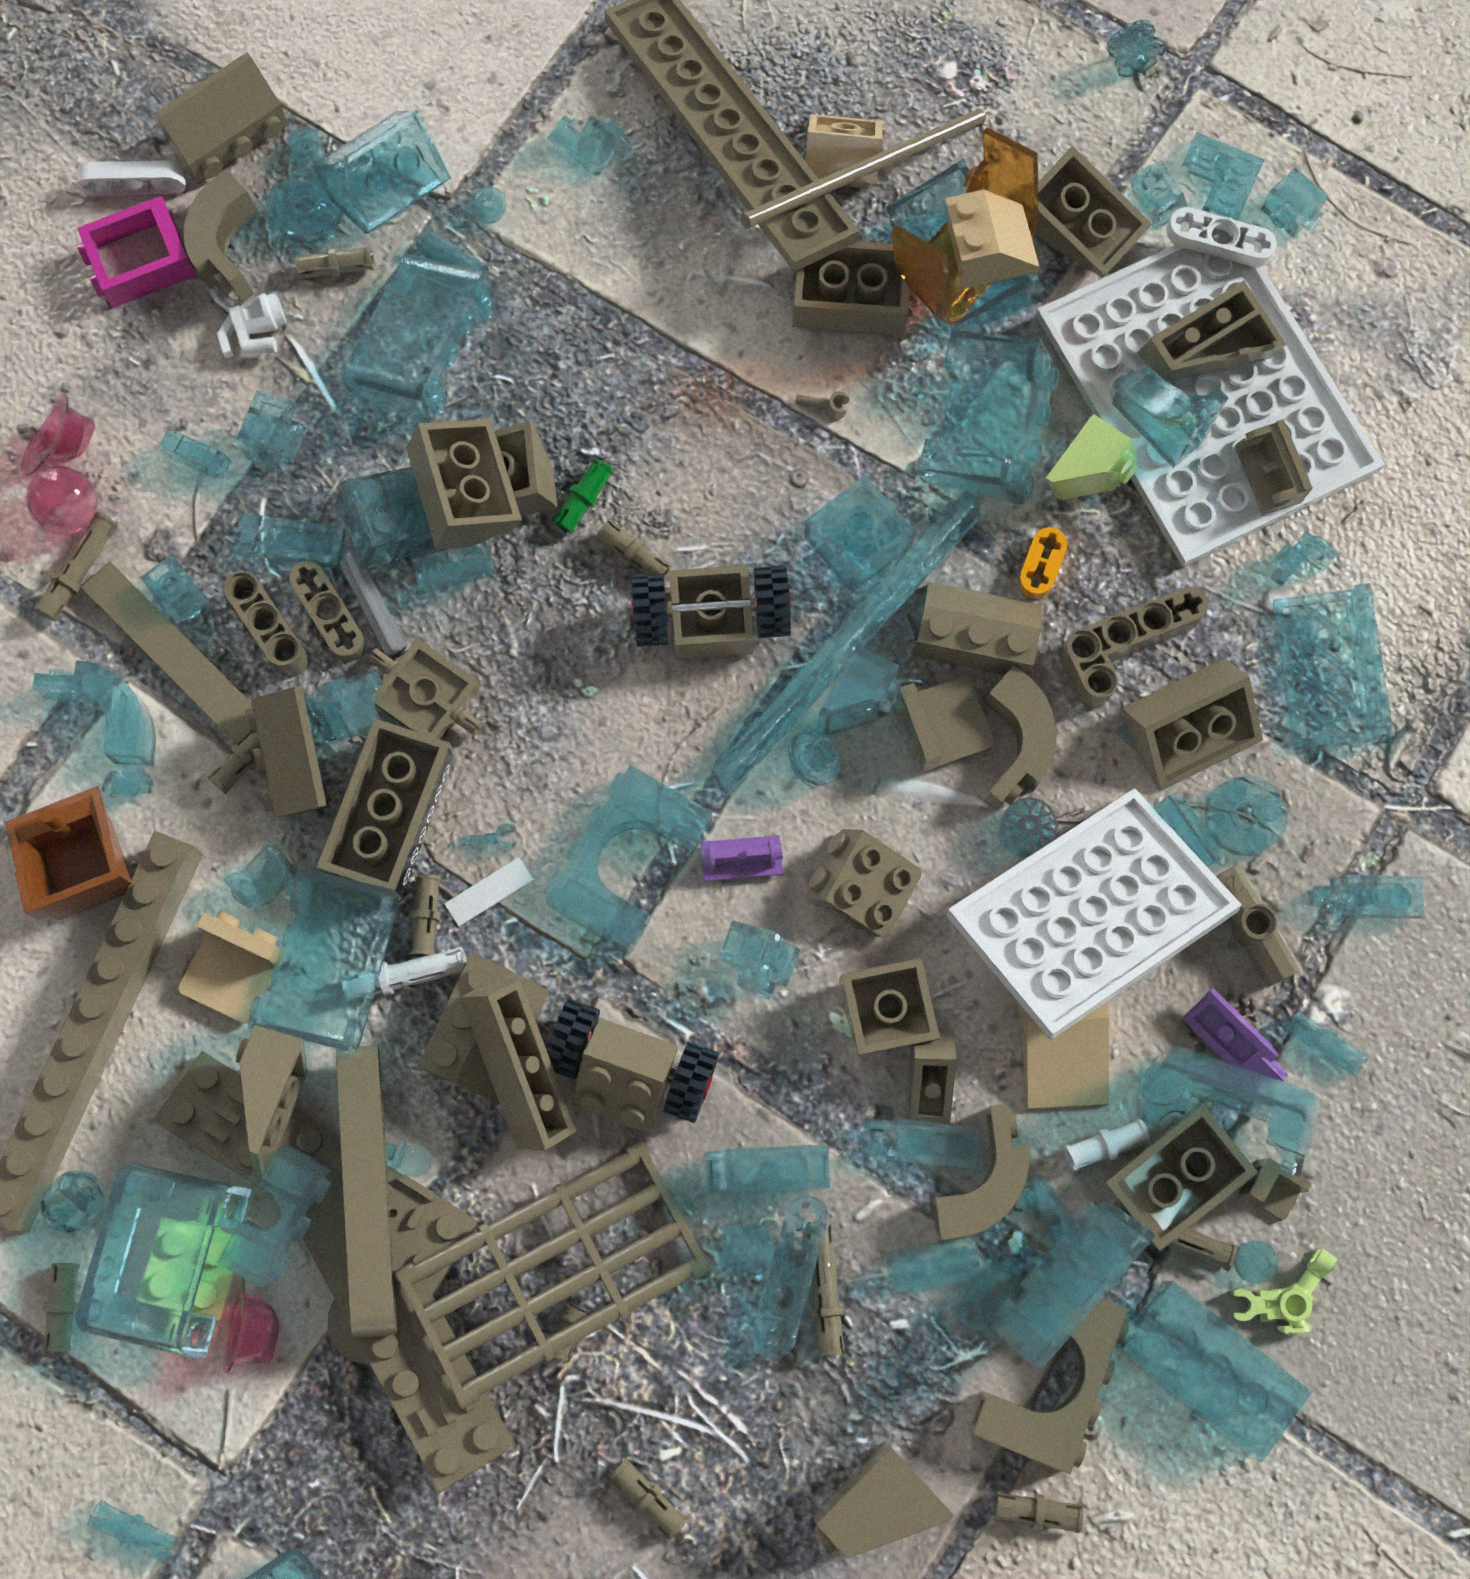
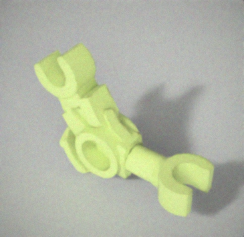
(1289, 1303)

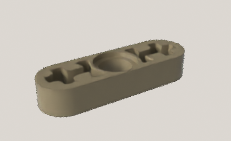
(323, 583)

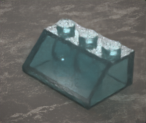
(382, 170)

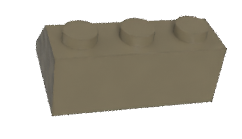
(221, 118)
(462, 482)
(978, 629)
(1194, 723)
(286, 753)
(453, 1047)

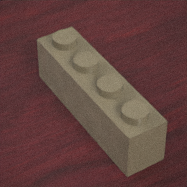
(518, 1064)

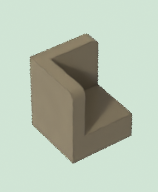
(1274, 1189)

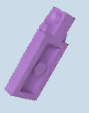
(1232, 1036)

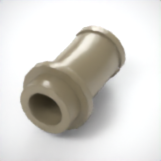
(567, 1317)

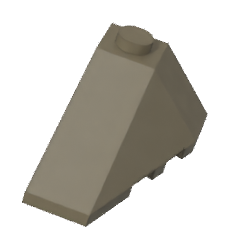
(527, 468)

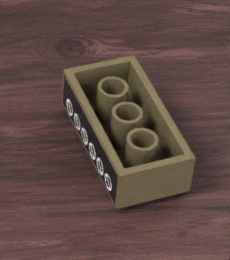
(387, 807)

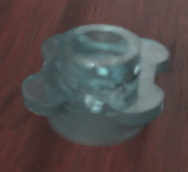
(305, 137)

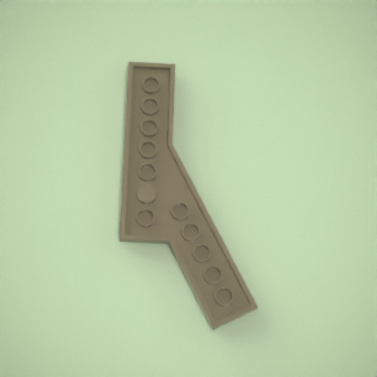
(450, 1440)

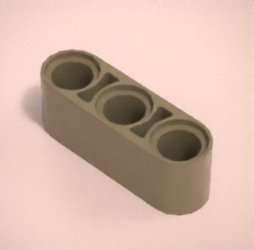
(254, 611)

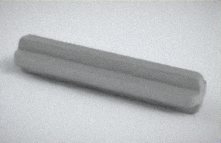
(373, 606)

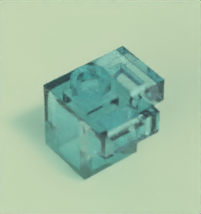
(269, 432)
(345, 705)
(759, 957)

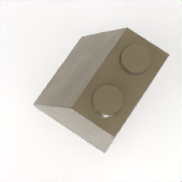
(878, 1506)

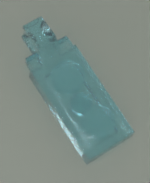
(1371, 896)

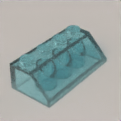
(1070, 1283)

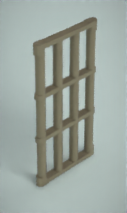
(526, 1310)

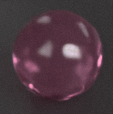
(61, 500)

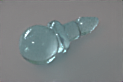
(413, 1159)

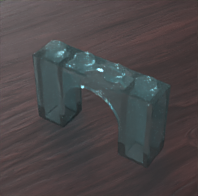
(634, 804)

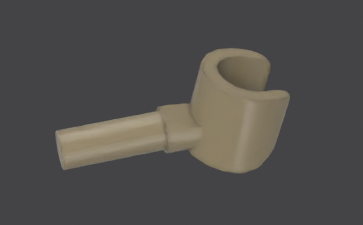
(826, 404)

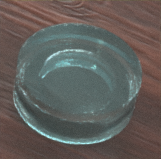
(1256, 1262)

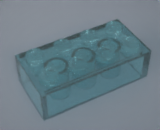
(1213, 1370)

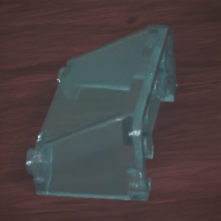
(1184, 1074)

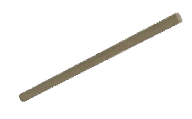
(861, 168)

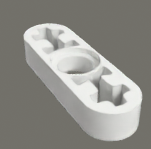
(131, 178)
(1236, 229)

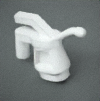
(256, 316)

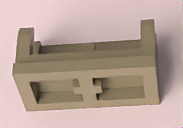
(1273, 467)

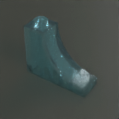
(1166, 415)

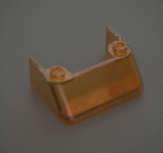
(931, 266)

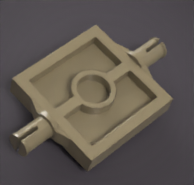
(425, 691)

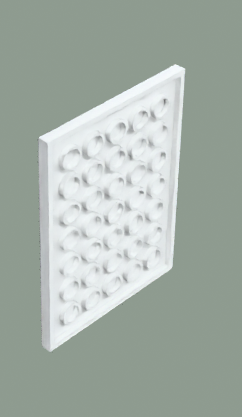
(1208, 495)

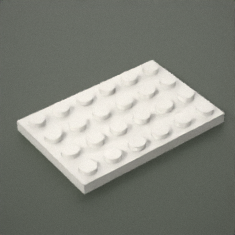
(1092, 912)

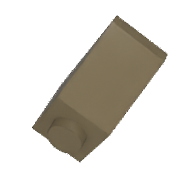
(932, 1078)

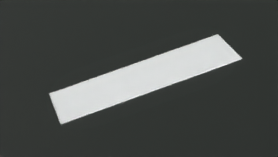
(488, 891)

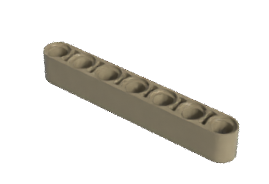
(366, 1193)

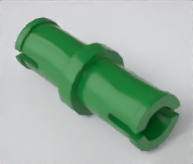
(583, 496)

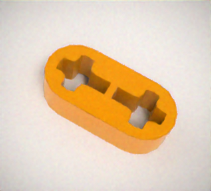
(1035, 560)

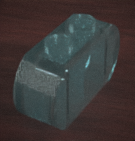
(767, 1170)

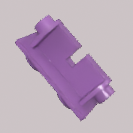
(742, 858)

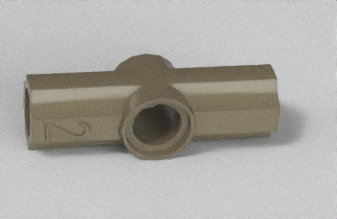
(1266, 949)

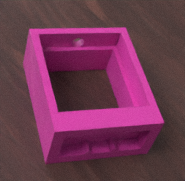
(143, 279)

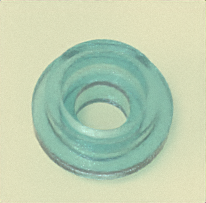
(564, 133)
(491, 213)

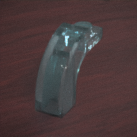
(129, 724)

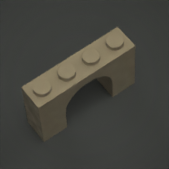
(1057, 1433)

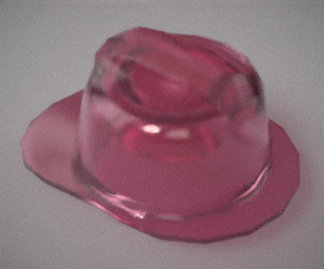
(59, 438)
(251, 1328)

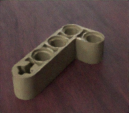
(1136, 637)

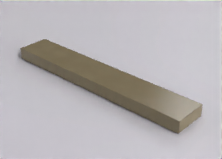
(170, 650)

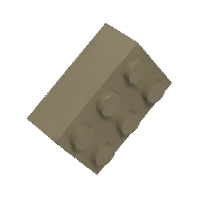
(852, 291)

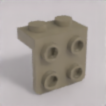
(943, 722)
(864, 881)

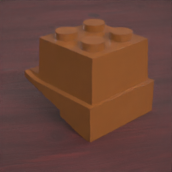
(67, 857)

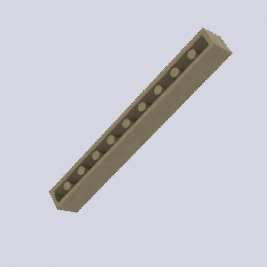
(93, 1028)

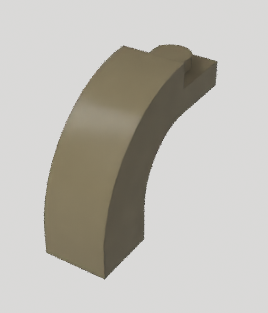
(209, 227)
(1031, 718)
(992, 1200)

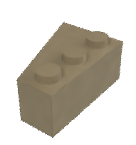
(1214, 337)

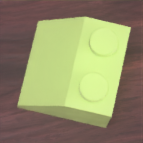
(1093, 462)

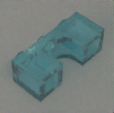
(296, 1184)

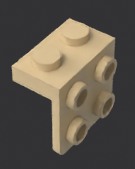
(230, 966)

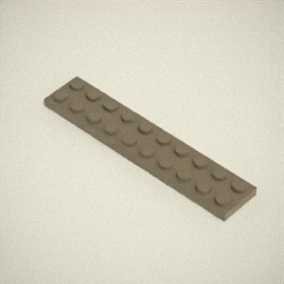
(730, 126)

